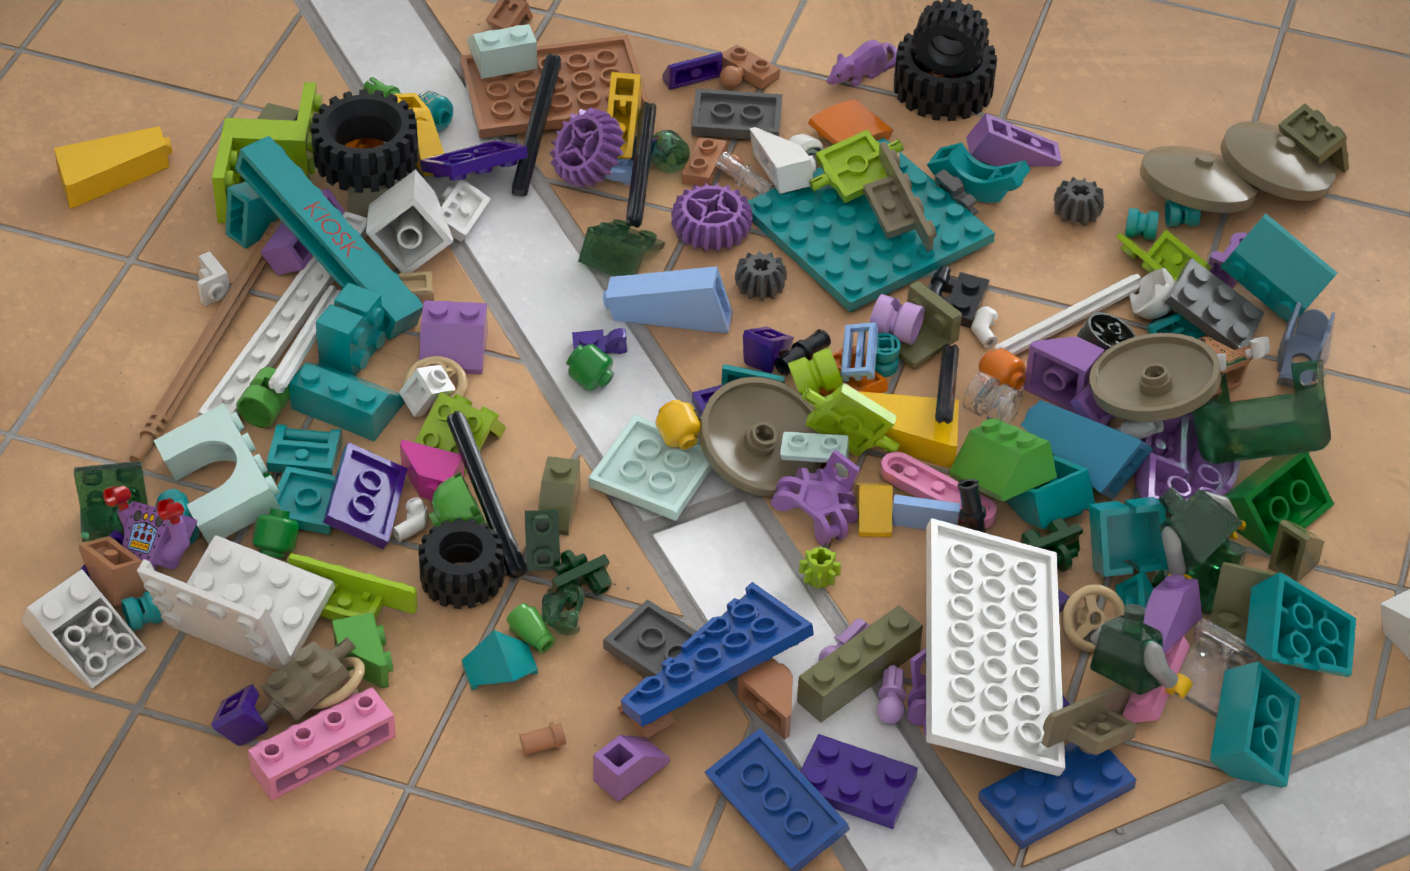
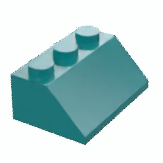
(1278, 268)
(343, 400)
(1255, 726)

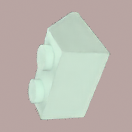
(504, 51)

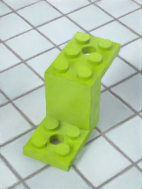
(290, 135)

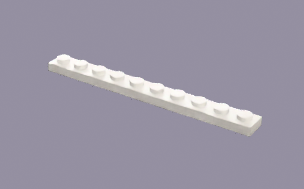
(277, 329)

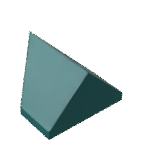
(498, 660)

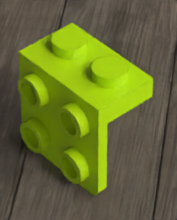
(437, 433)

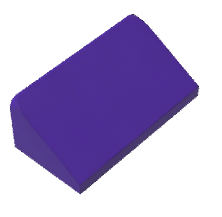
(693, 70)

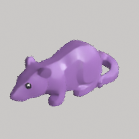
(867, 60)

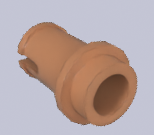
(543, 739)

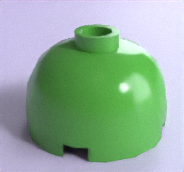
(454, 501)

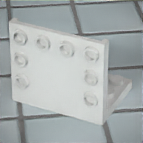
(242, 602)

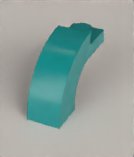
(980, 180)

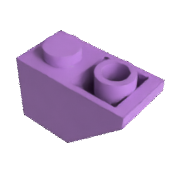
(626, 764)

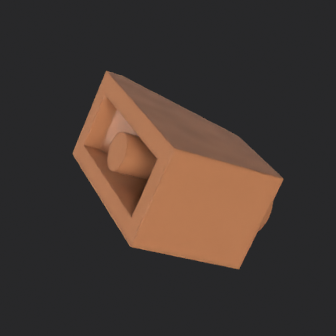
(112, 569)
(768, 694)

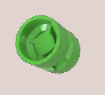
(259, 403)

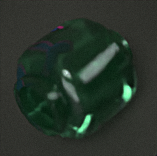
(669, 151)

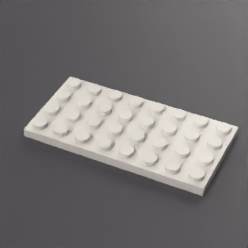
(992, 646)

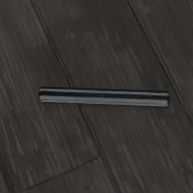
(947, 384)

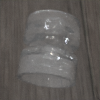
(987, 397)

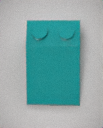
(1057, 498)

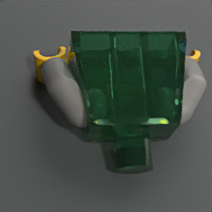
(1195, 528)
(1134, 655)

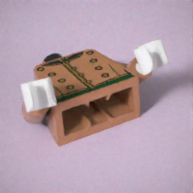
(1236, 361)

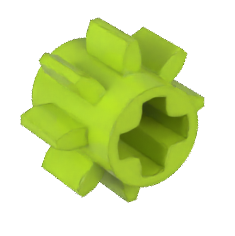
(819, 567)

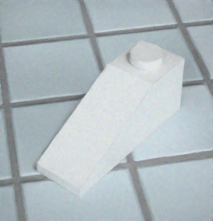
(782, 161)

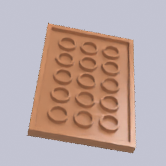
(506, 101)

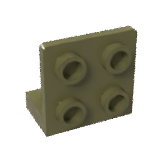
(1316, 136)
(939, 325)
(1233, 597)

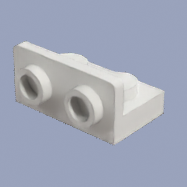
(462, 207)

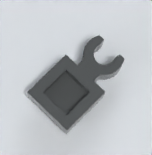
(956, 189)

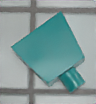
(246, 215)

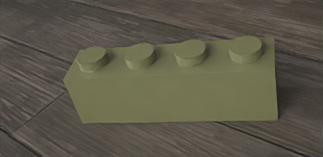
(859, 663)

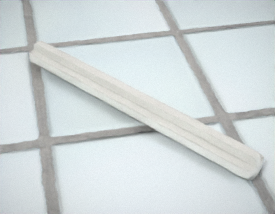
(1072, 315)
(301, 344)

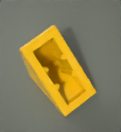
(874, 509)

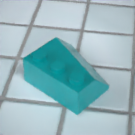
(1299, 627)

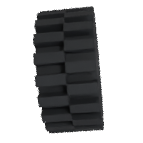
(943, 95)
(362, 118)

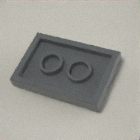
(734, 113)
(1213, 306)
(648, 638)

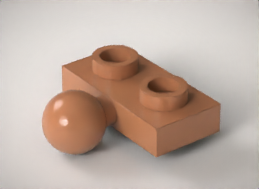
(741, 63)
(702, 161)

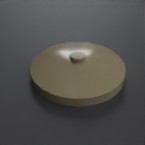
(1275, 162)
(1196, 179)
(1155, 377)
(745, 433)

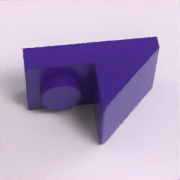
(763, 346)
(238, 717)

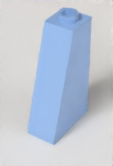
(671, 299)

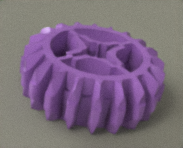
(587, 147)
(711, 217)

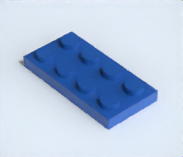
(777, 801)
(1038, 803)

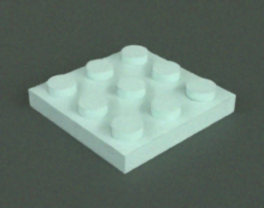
(649, 472)

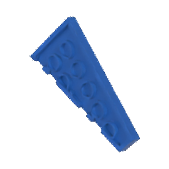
(719, 651)

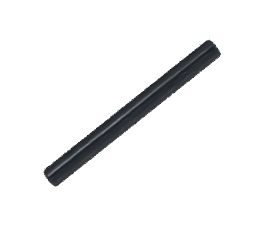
(536, 124)
(641, 165)
(486, 492)

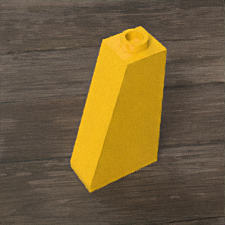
(110, 163)
(918, 430)

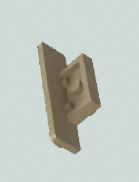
(895, 203)
(1092, 722)

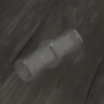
(743, 174)

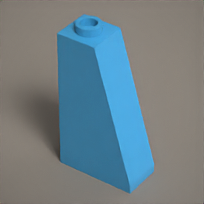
(1105, 452)

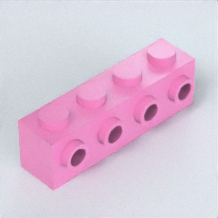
(321, 743)

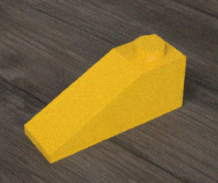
(625, 107)

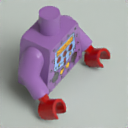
(152, 532)

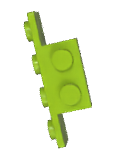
(1166, 253)
(356, 591)

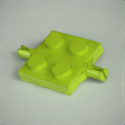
(851, 165)
(851, 415)

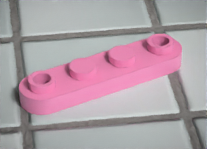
(927, 482)

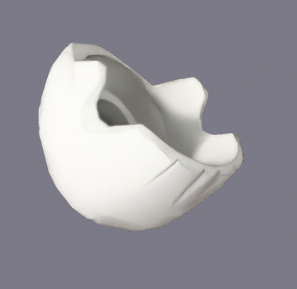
(1152, 295)

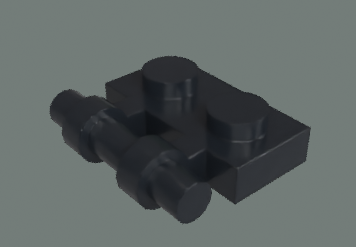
(965, 292)

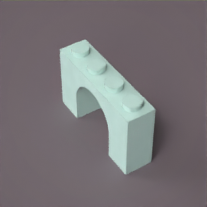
(212, 439)

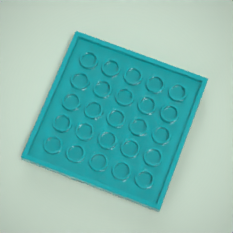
(846, 246)

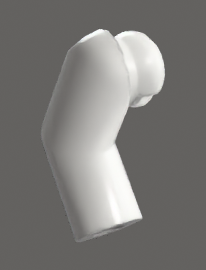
(981, 325)
(415, 520)

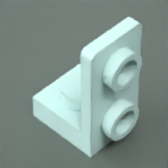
(814, 448)

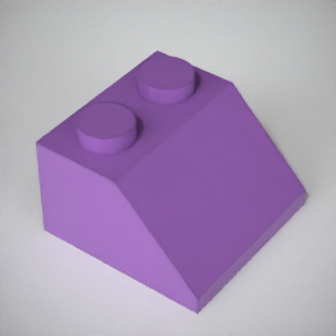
(455, 332)
(1060, 369)

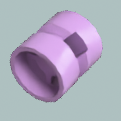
(897, 319)

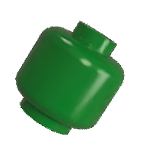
(590, 367)
(275, 533)

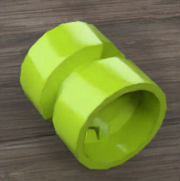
(816, 373)

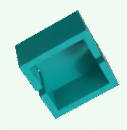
(351, 335)
(1127, 533)

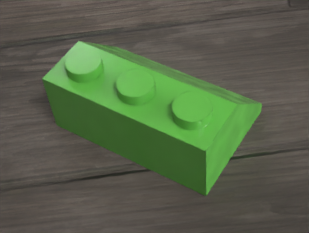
(1004, 460)

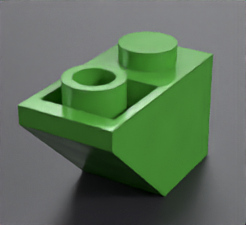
(368, 643)

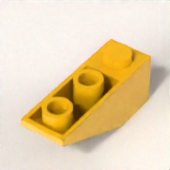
(428, 139)

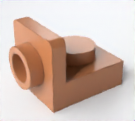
(508, 13)

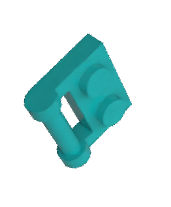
(304, 449)

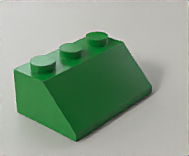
(1279, 490)

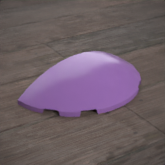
(1179, 463)

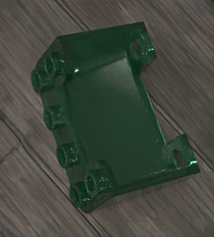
(1266, 424)

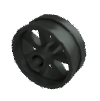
(1105, 330)

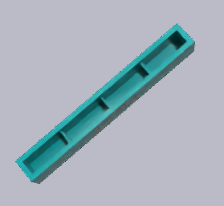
(326, 231)

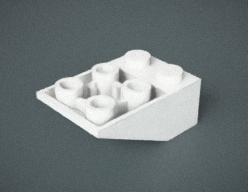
(82, 630)

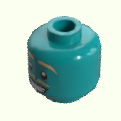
(440, 108)

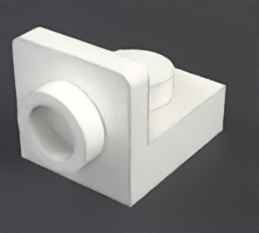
(213, 279)
(424, 387)

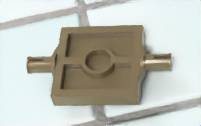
(305, 680)

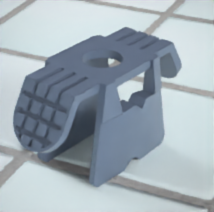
(1310, 340)

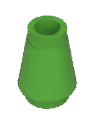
(530, 627)

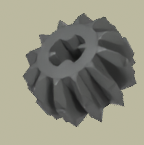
(1078, 201)
(760, 275)

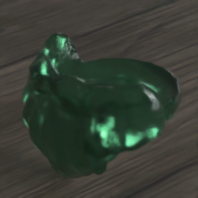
(553, 605)

